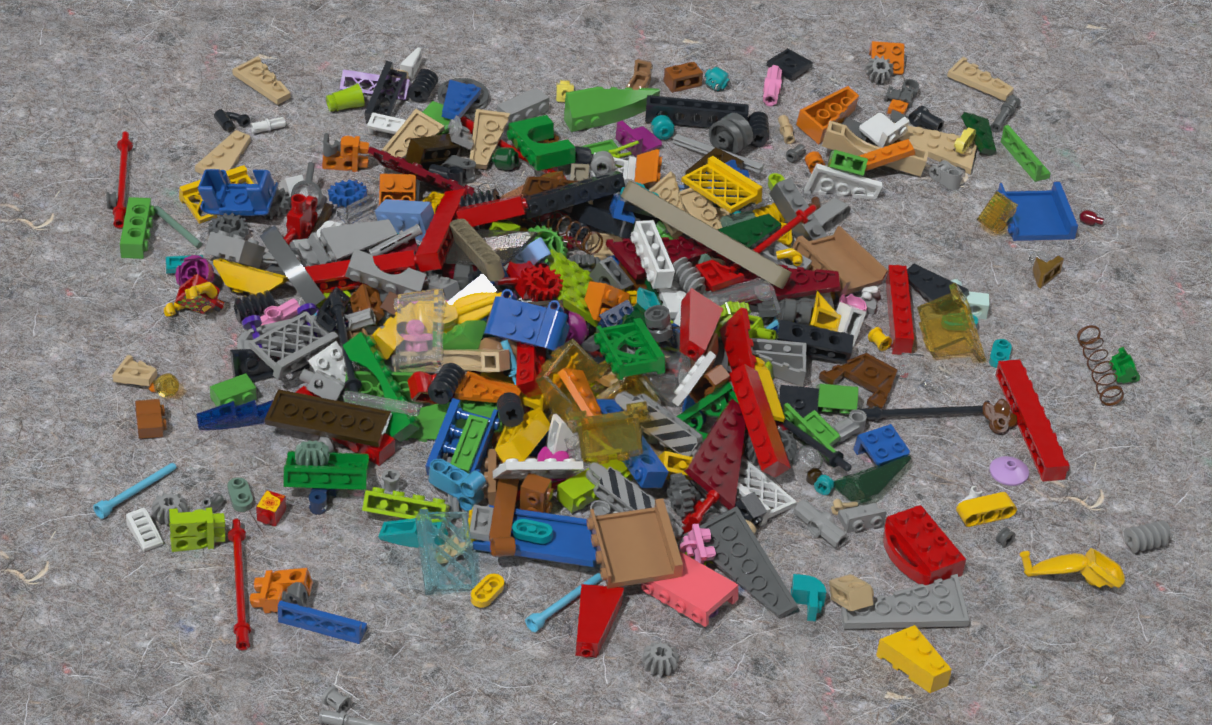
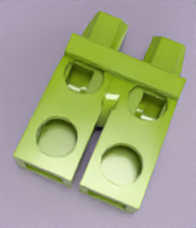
(195, 529)

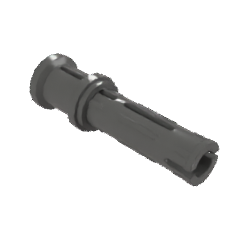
(1007, 110)

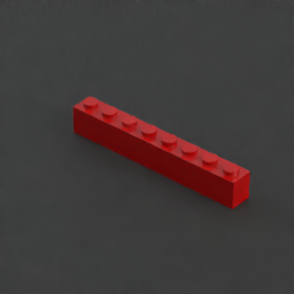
(439, 236)
(1032, 420)

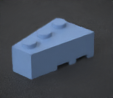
(406, 214)

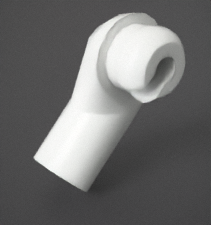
(869, 292)

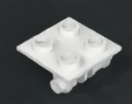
(330, 362)

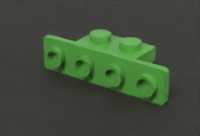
(814, 426)

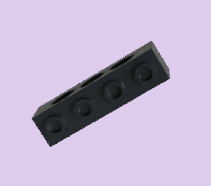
(819, 341)

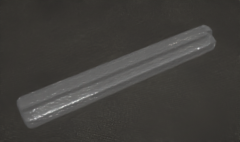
(381, 403)

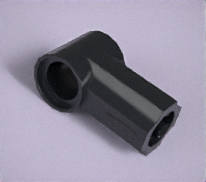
(923, 117)
(453, 172)

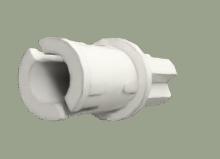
(268, 125)

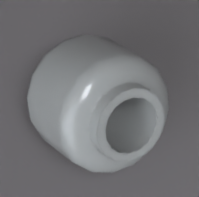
(602, 162)

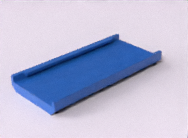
(569, 543)

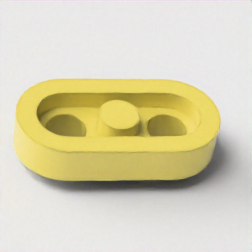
(966, 139)

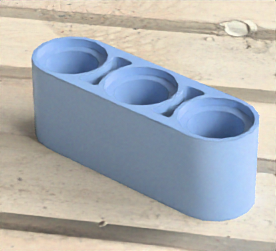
(535, 252)

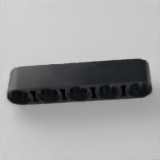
(602, 220)

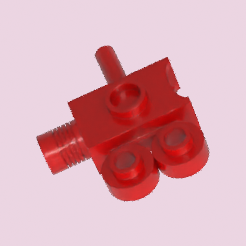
(301, 217)
(515, 274)

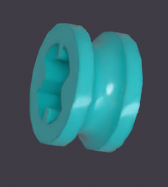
(824, 484)

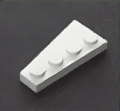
(692, 377)

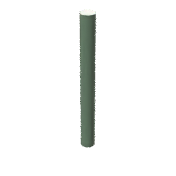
(178, 227)

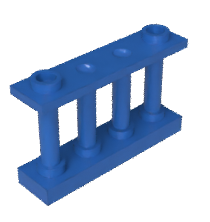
(449, 429)

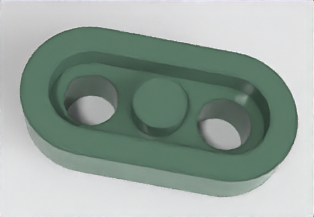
(240, 494)

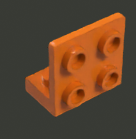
(891, 51)

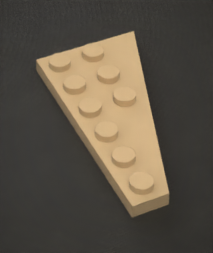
(940, 146)

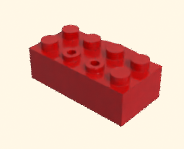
(923, 545)

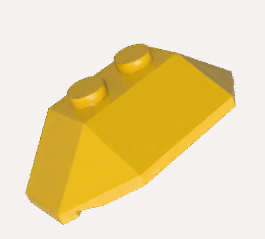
(248, 278)

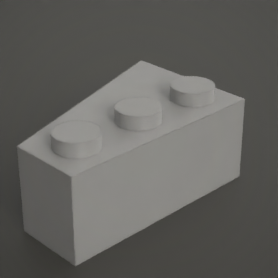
(785, 356)

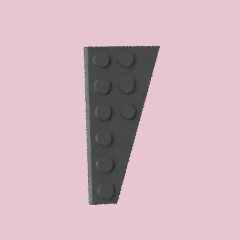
(746, 561)

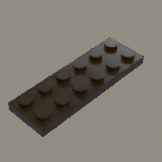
(328, 418)

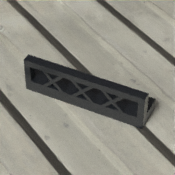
(385, 83)

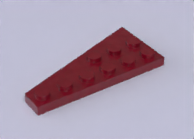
(402, 166)
(676, 248)
(799, 284)
(719, 456)

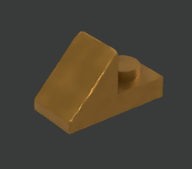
(1047, 271)

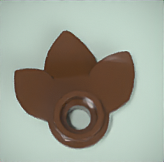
(999, 416)

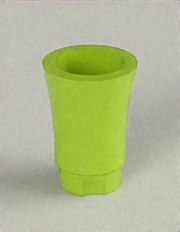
(345, 98)

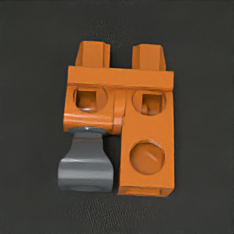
(345, 154)
(282, 586)

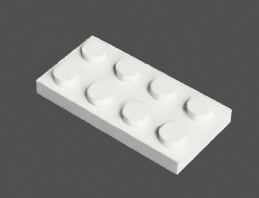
(548, 468)

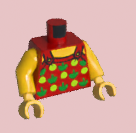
(195, 295)

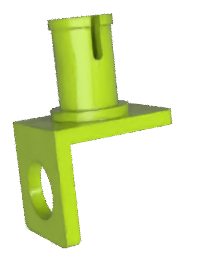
(758, 331)

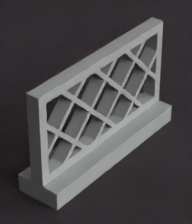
(292, 361)

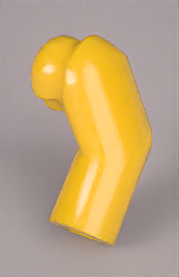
(791, 254)

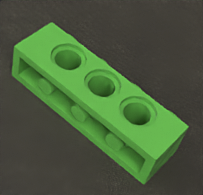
(136, 228)

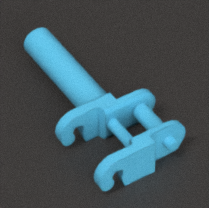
(513, 363)

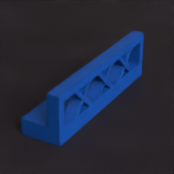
(617, 211)
(321, 622)

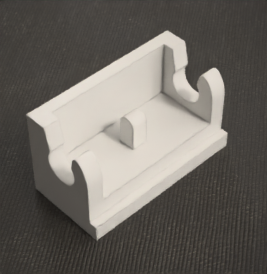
(384, 123)

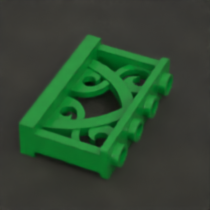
(622, 334)
(714, 399)
(342, 472)

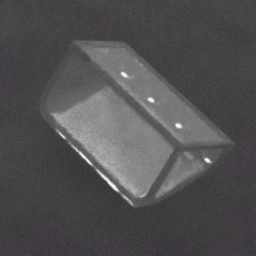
(676, 368)

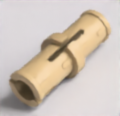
(786, 129)

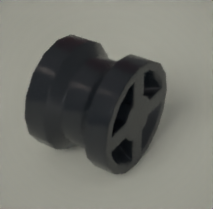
(574, 229)

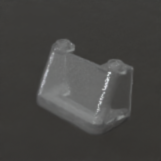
(419, 331)

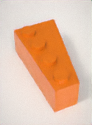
(834, 107)

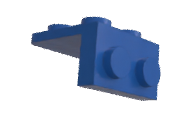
(882, 445)

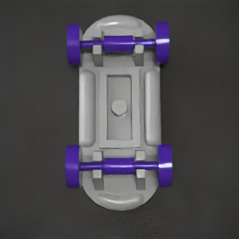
(254, 329)

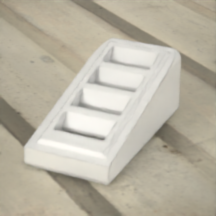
(412, 63)
(139, 518)

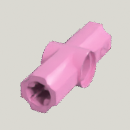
(772, 85)
(280, 313)

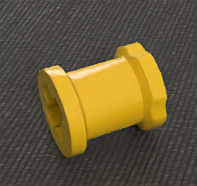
(882, 341)

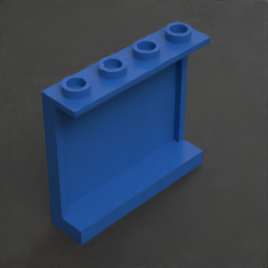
(1041, 215)

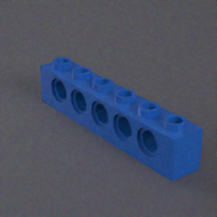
(645, 468)

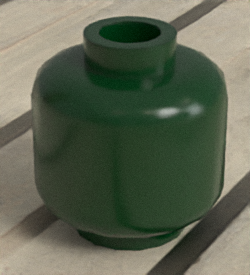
(505, 158)

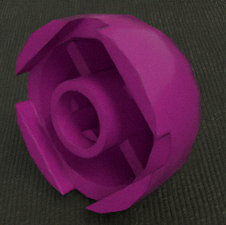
(194, 265)
(578, 327)

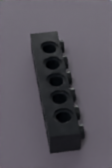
(692, 111)
(573, 194)

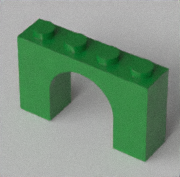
(541, 156)

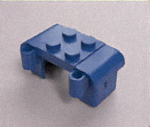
(241, 199)
(527, 322)

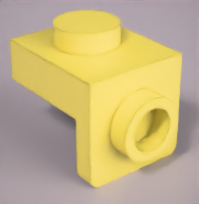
(561, 88)

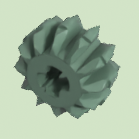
(312, 453)

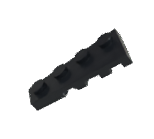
(929, 283)

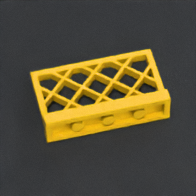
(729, 179)
(190, 192)

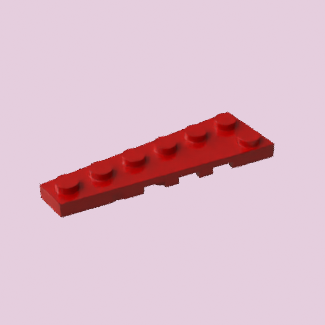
(737, 340)

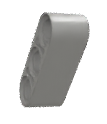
(832, 213)

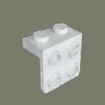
(883, 130)

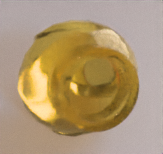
(165, 385)

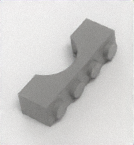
(364, 270)

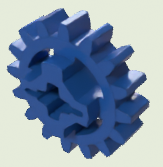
(347, 192)

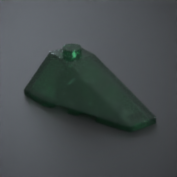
(869, 481)

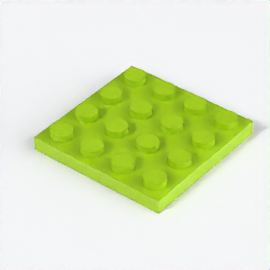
(574, 285)

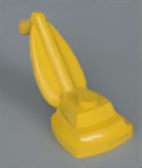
(468, 307)
(1094, 566)

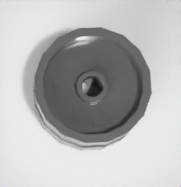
(731, 133)

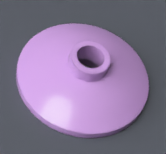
(1009, 471)

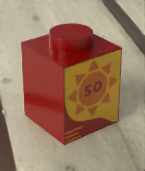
(271, 508)

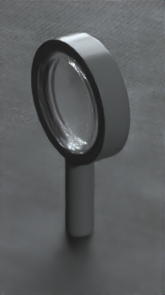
(308, 187)

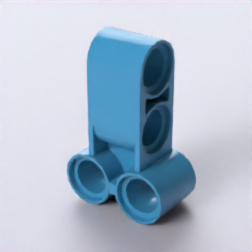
(457, 483)

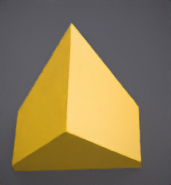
(824, 315)

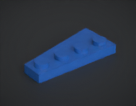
(459, 98)

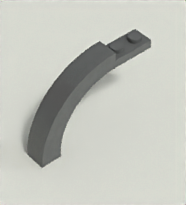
(291, 265)

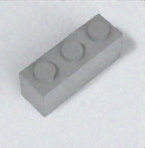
(525, 106)

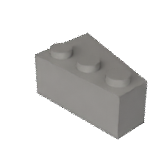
(235, 249)

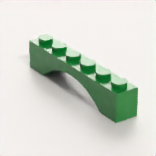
(363, 352)

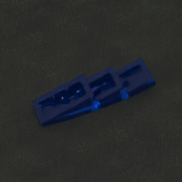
(233, 416)

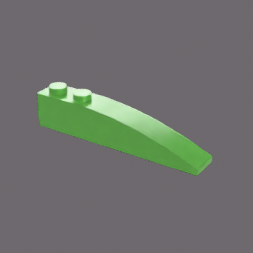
(602, 106)
(432, 417)

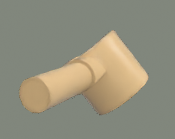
(838, 505)

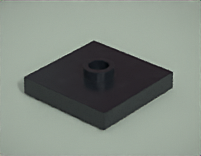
(790, 63)
(801, 399)

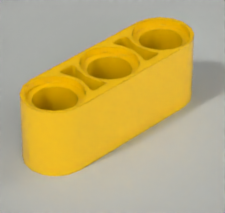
(986, 509)

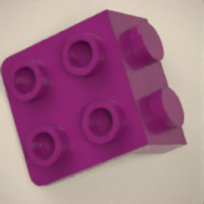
(646, 139)

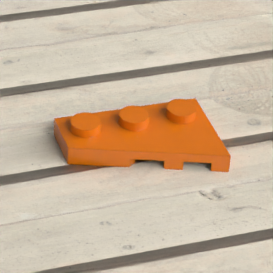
(483, 388)
(580, 390)

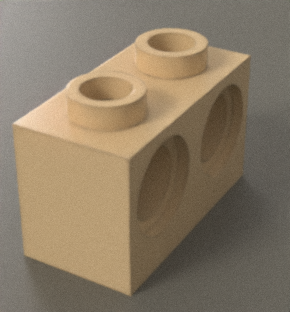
(851, 592)

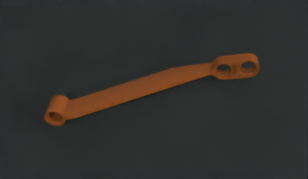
(500, 541)

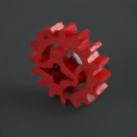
(542, 282)

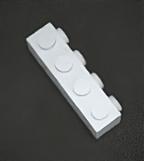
(653, 254)

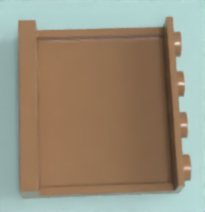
(843, 254)
(635, 546)

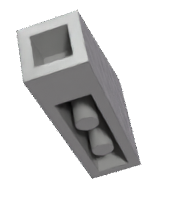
(343, 239)

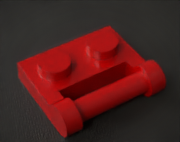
(700, 510)

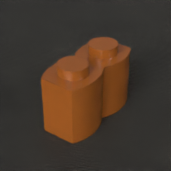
(709, 383)
(149, 418)

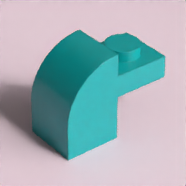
(810, 592)

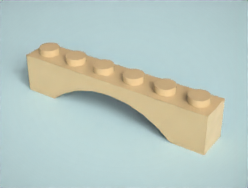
(842, 139)
(478, 359)

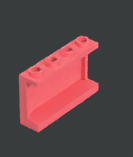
(696, 592)

